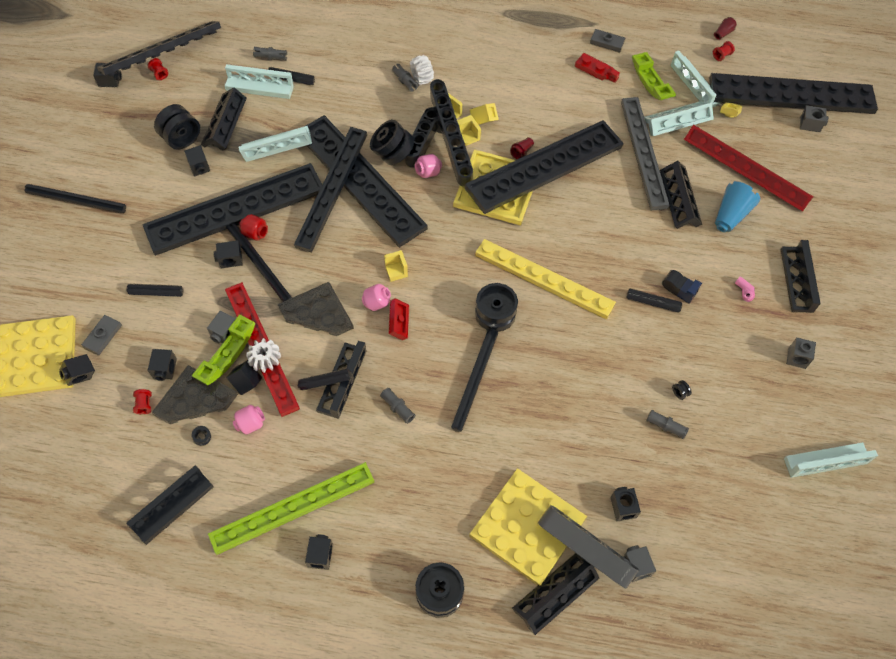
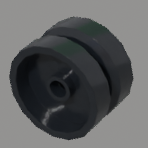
(177, 126)
(391, 142)
(496, 306)
(439, 576)

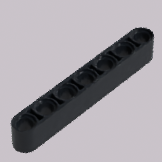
(451, 132)

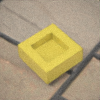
(731, 110)

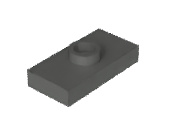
(607, 40)
(101, 335)

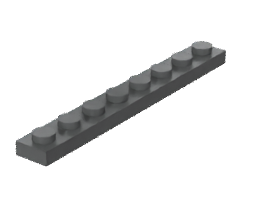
(644, 154)

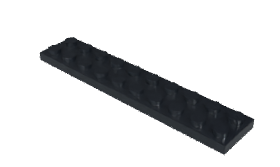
(793, 93)
(543, 166)
(367, 186)
(218, 213)

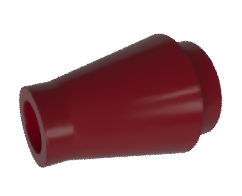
(726, 27)
(521, 148)

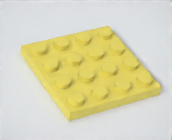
(483, 164)
(34, 353)
(513, 530)

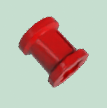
(721, 52)
(155, 66)
(142, 401)

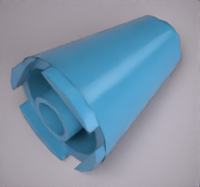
(735, 205)

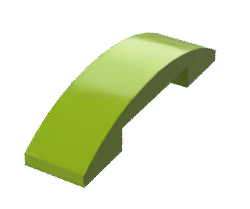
(652, 82)
(228, 352)

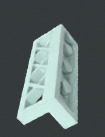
(693, 79)
(259, 85)
(679, 117)
(275, 144)
(828, 459)

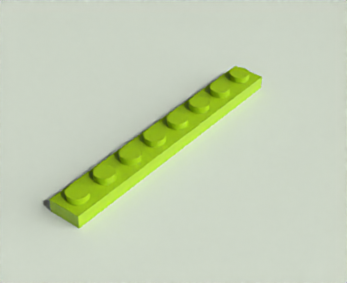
(290, 508)

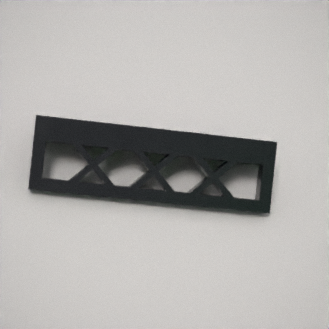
(224, 119)
(685, 190)
(806, 274)
(340, 397)
(170, 505)
(560, 594)

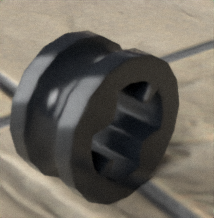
(681, 390)
(201, 442)

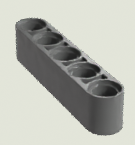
(588, 546)

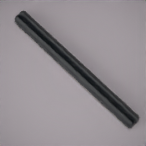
(75, 198)
(259, 262)
(474, 380)

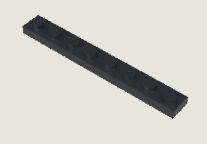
(154, 50)
(330, 190)

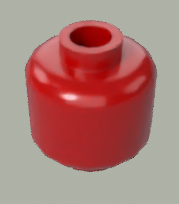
(253, 227)

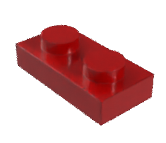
(398, 319)

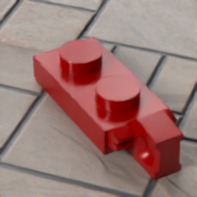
(597, 68)

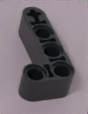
(423, 136)

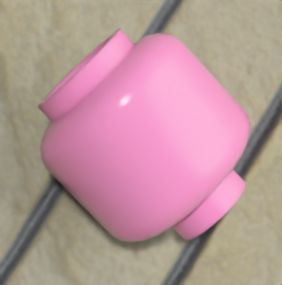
(428, 166)
(376, 297)
(248, 419)

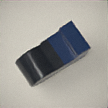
(681, 286)

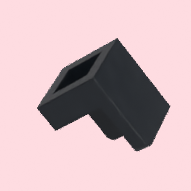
(244, 378)

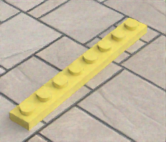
(545, 279)

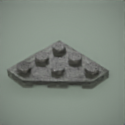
(317, 311)
(193, 398)

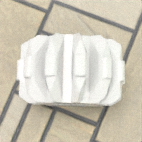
(421, 69)
(263, 348)

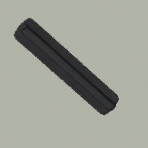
(297, 77)
(155, 290)
(654, 300)
(324, 379)

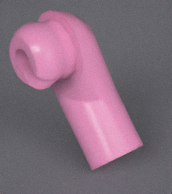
(748, 290)

